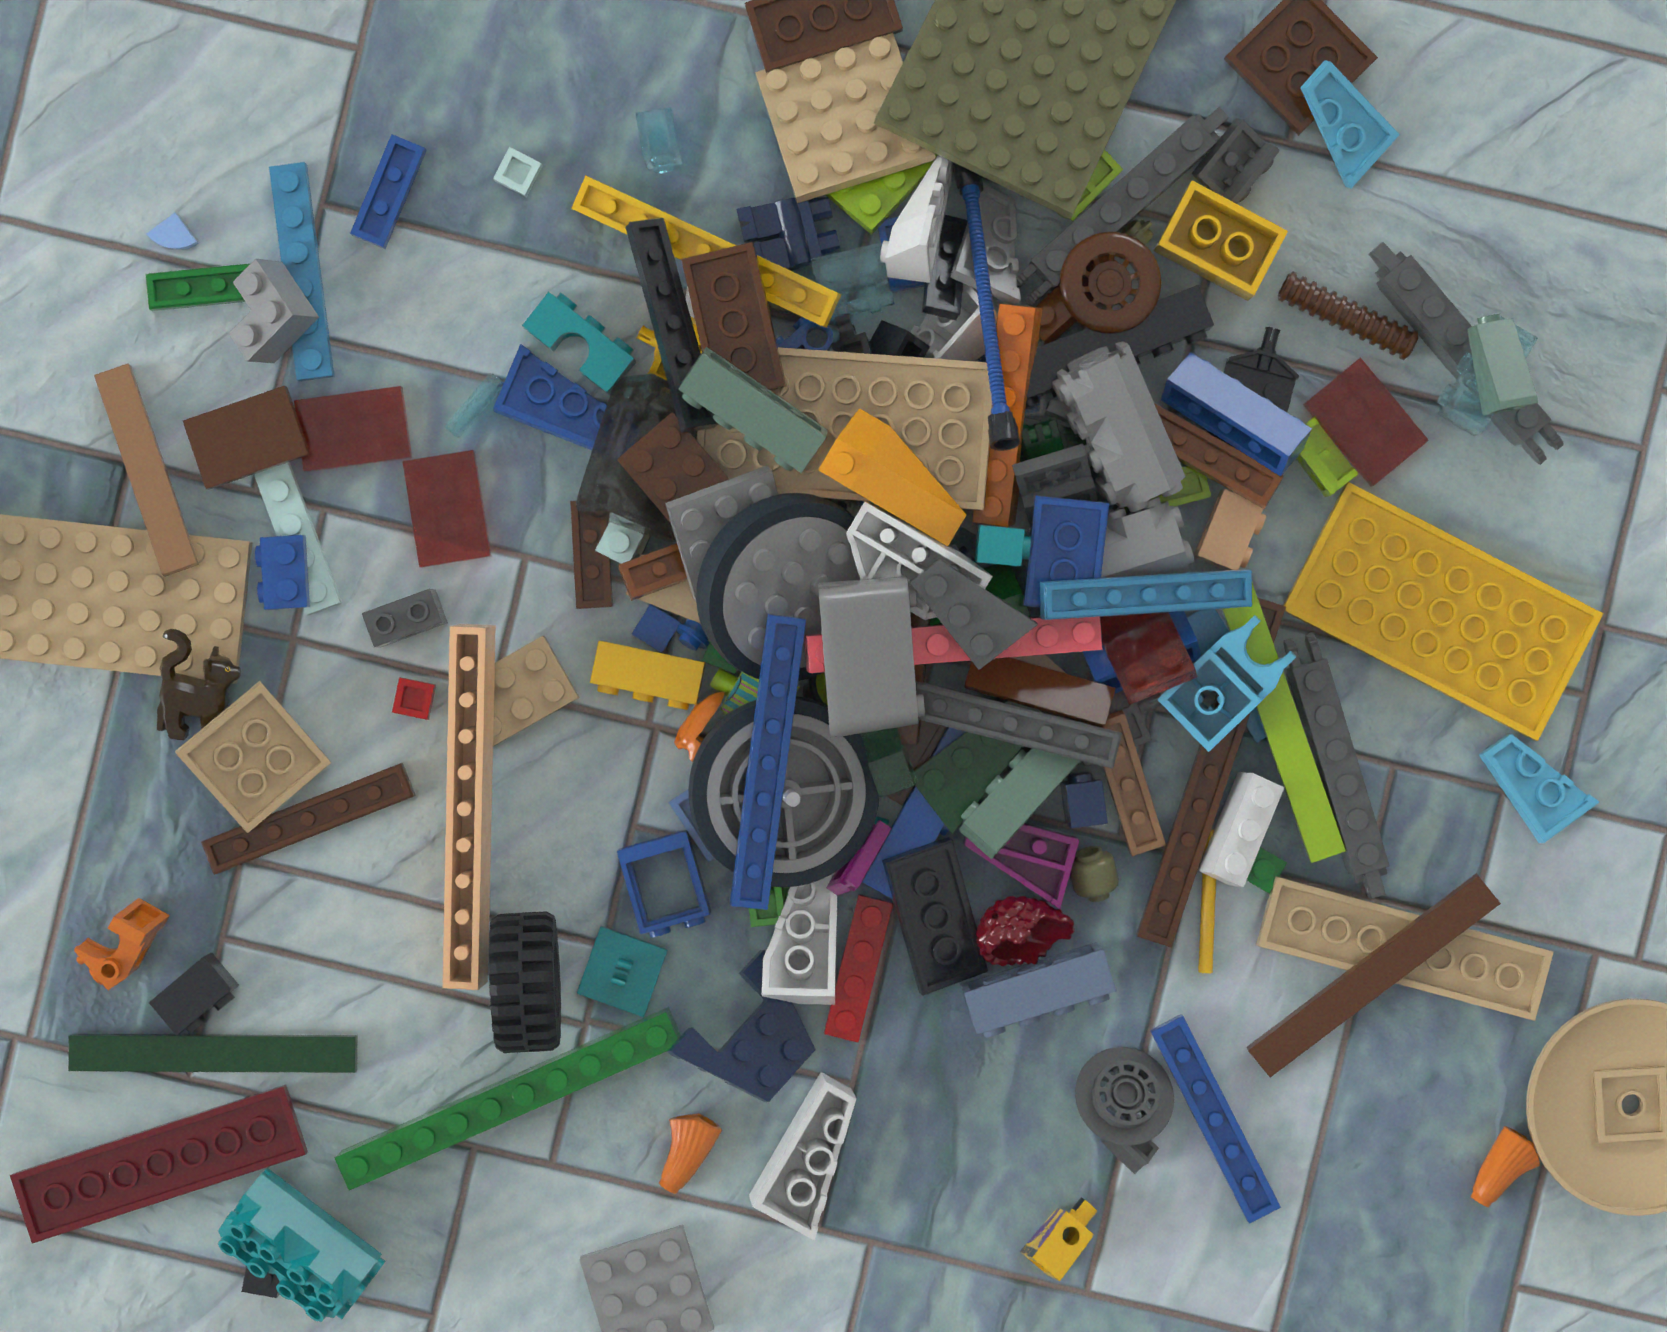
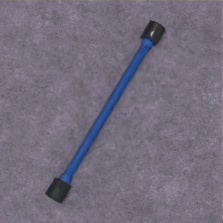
(1002, 426)

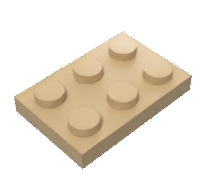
(528, 688)

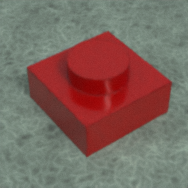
(414, 698)

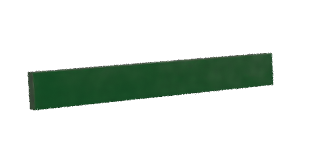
(212, 1053)

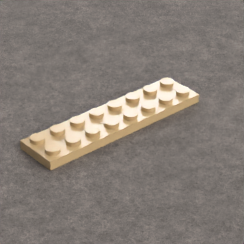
(1346, 929)

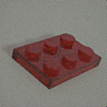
(1365, 422)
(354, 428)
(447, 508)
(1145, 653)

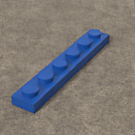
(1215, 1118)

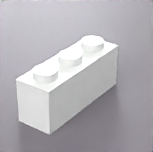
(1240, 829)

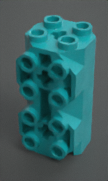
(310, 1252)

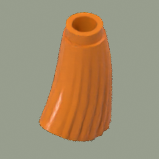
(691, 1142)
(1504, 1163)

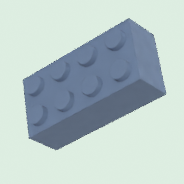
(1038, 989)

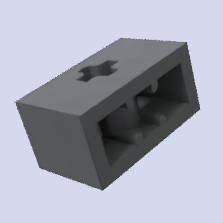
(404, 618)

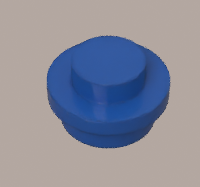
(692, 635)

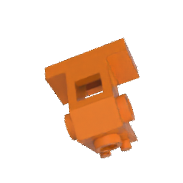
(136, 930)

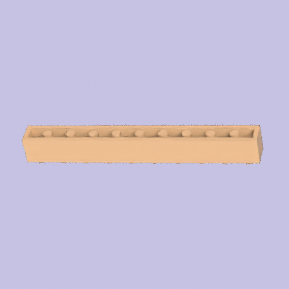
(468, 806)

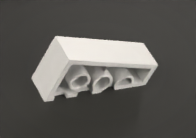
(803, 1164)

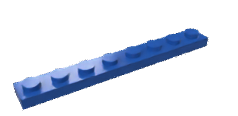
(767, 761)

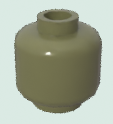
(1094, 873)

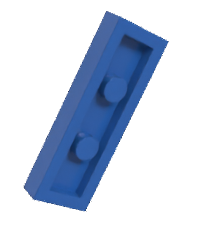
(388, 191)

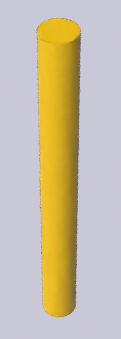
(1207, 921)

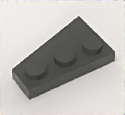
(970, 613)

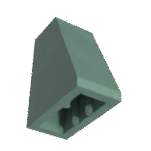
(1500, 366)

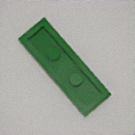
(194, 287)

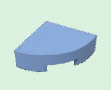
(173, 234)

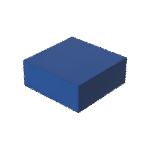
(656, 628)

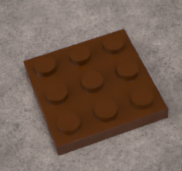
(1288, 50)

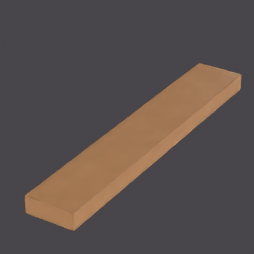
(146, 470)

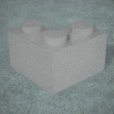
(277, 312)

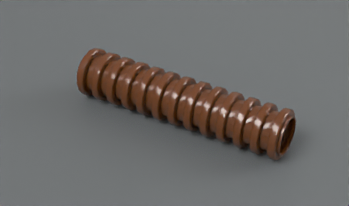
(1348, 315)

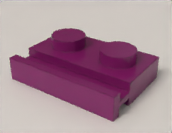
(854, 872)

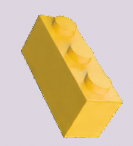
(647, 674)

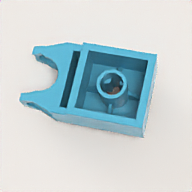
(1234, 677)

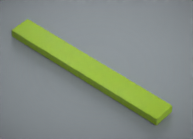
(1290, 744)

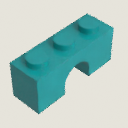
(556, 321)
(1001, 545)

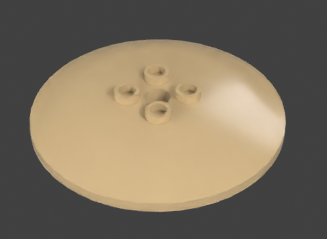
(1577, 1106)

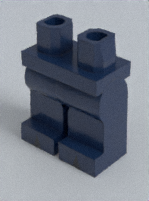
(794, 229)

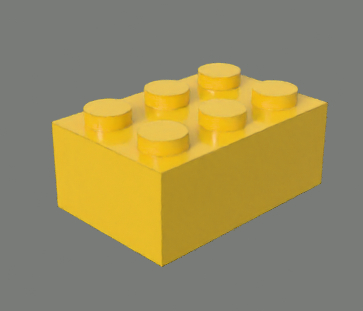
(1220, 240)

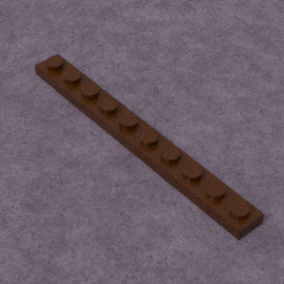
(1194, 823)

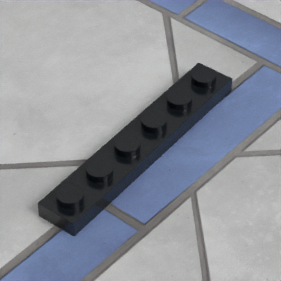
(668, 314)

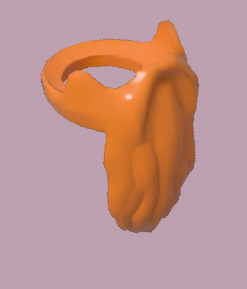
(689, 731)

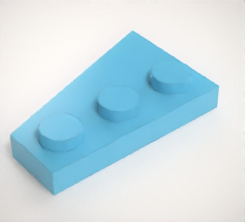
(1347, 121)

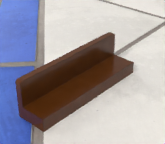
(1043, 689)

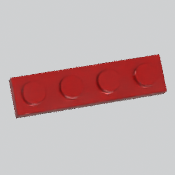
(858, 968)

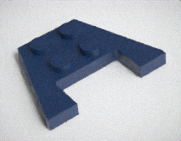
(761, 1051)

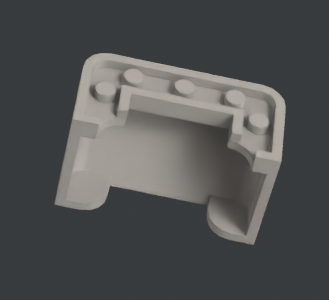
(869, 655)

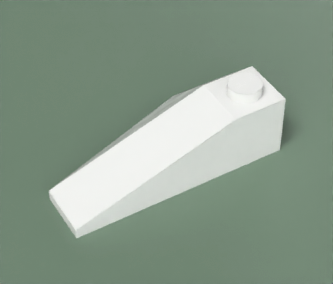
(917, 231)
(803, 947)

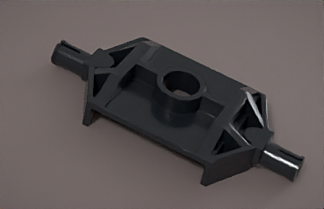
(1264, 372)

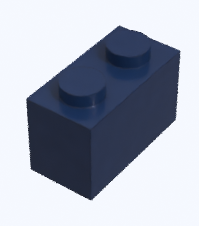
(1083, 800)

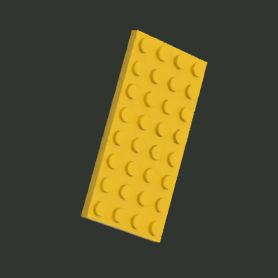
(1442, 611)

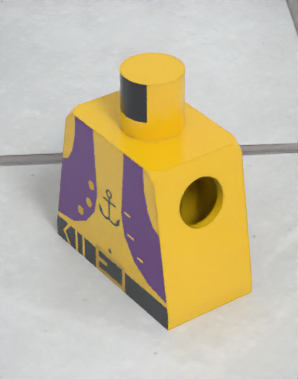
(1047, 1245)

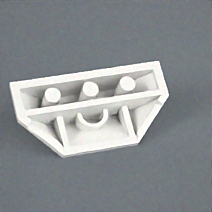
(893, 548)

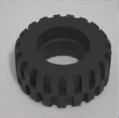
(525, 982)

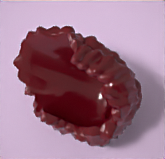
(1021, 930)

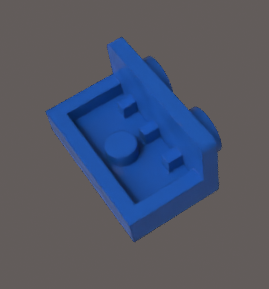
(283, 572)

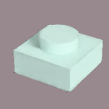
(517, 172)
(619, 543)

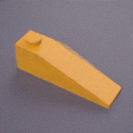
(885, 471)

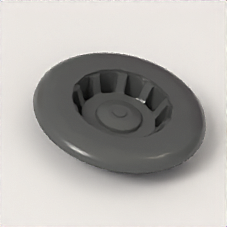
(1125, 1095)

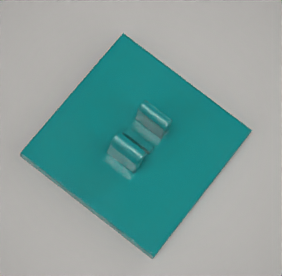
(622, 971)

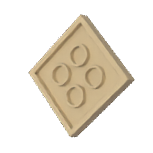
(253, 757)

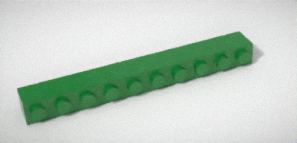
(508, 1099)

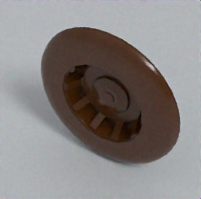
(1110, 282)

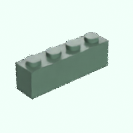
(752, 410)
(1014, 798)

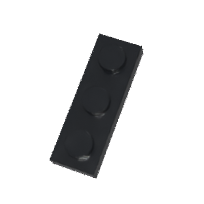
(944, 294)

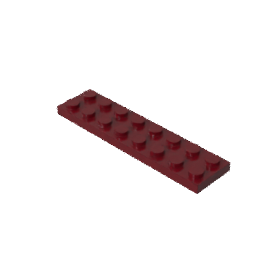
(158, 1164)

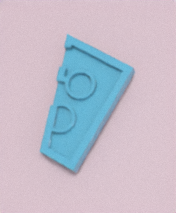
(1534, 788)

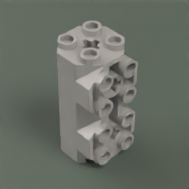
(1120, 427)
(1145, 542)

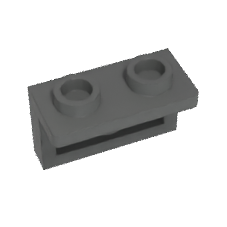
(1235, 162)

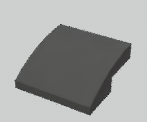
(1055, 475)

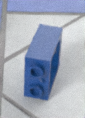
(661, 925)

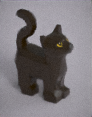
(192, 696)

